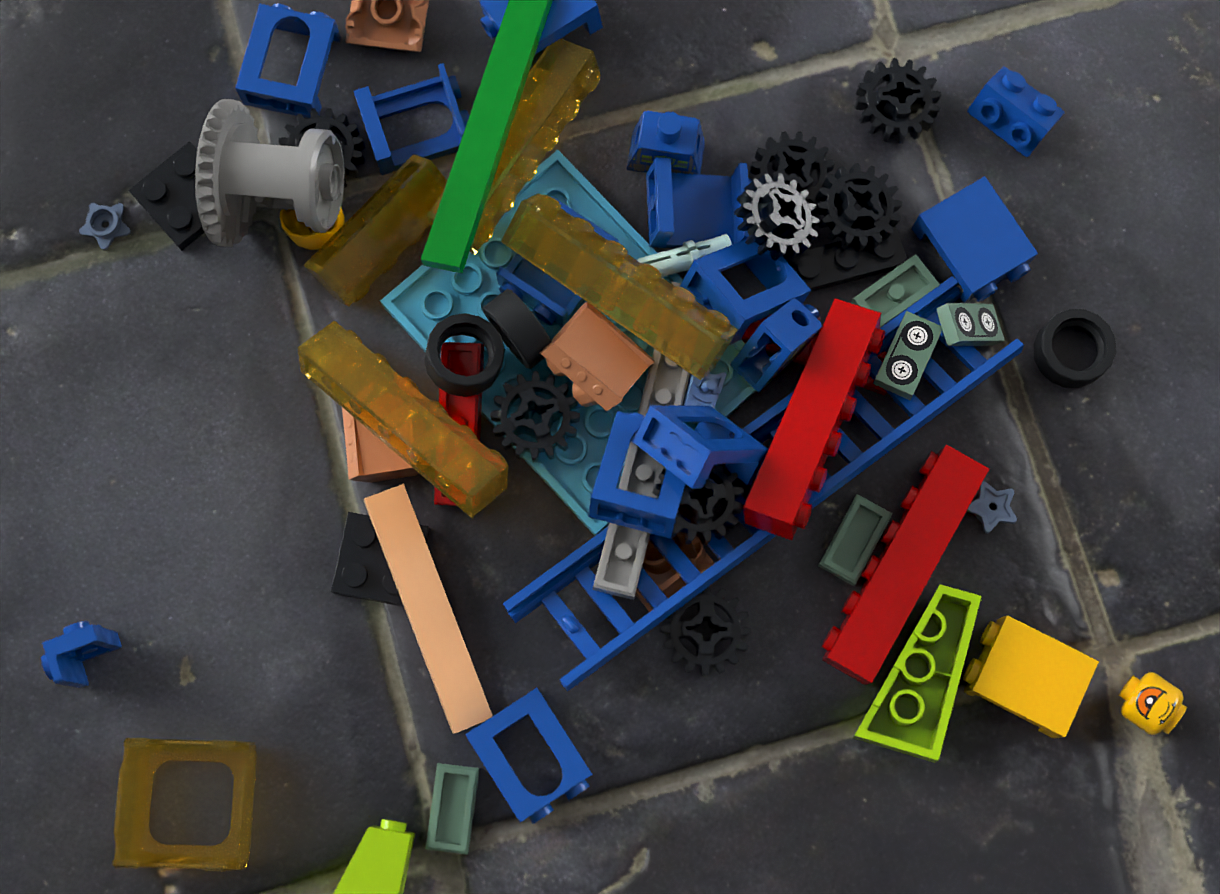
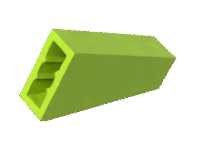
(379, 861)

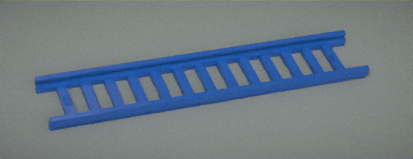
(579, 563)

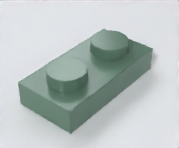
(897, 290)

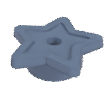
(102, 214)
(988, 517)

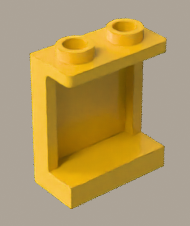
(1030, 675)

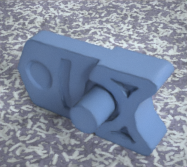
(704, 391)

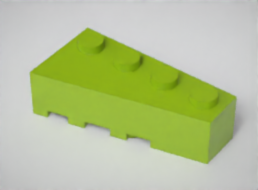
(921, 688)

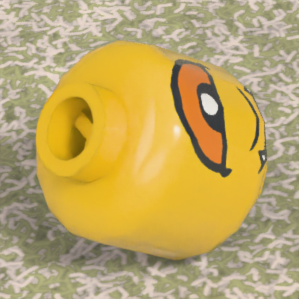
(1152, 703)

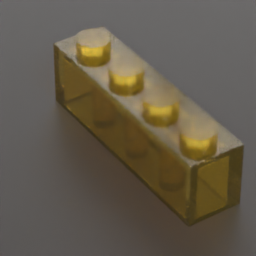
(378, 231)

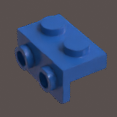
(1015, 110)
(67, 652)

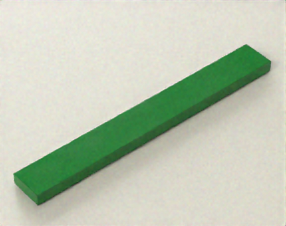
(485, 135)

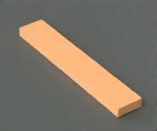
(428, 608)

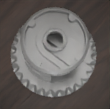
(241, 174)

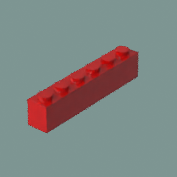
(812, 420)
(904, 565)

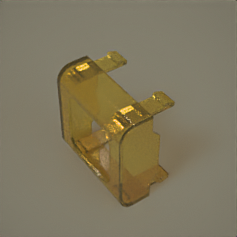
(131, 829)

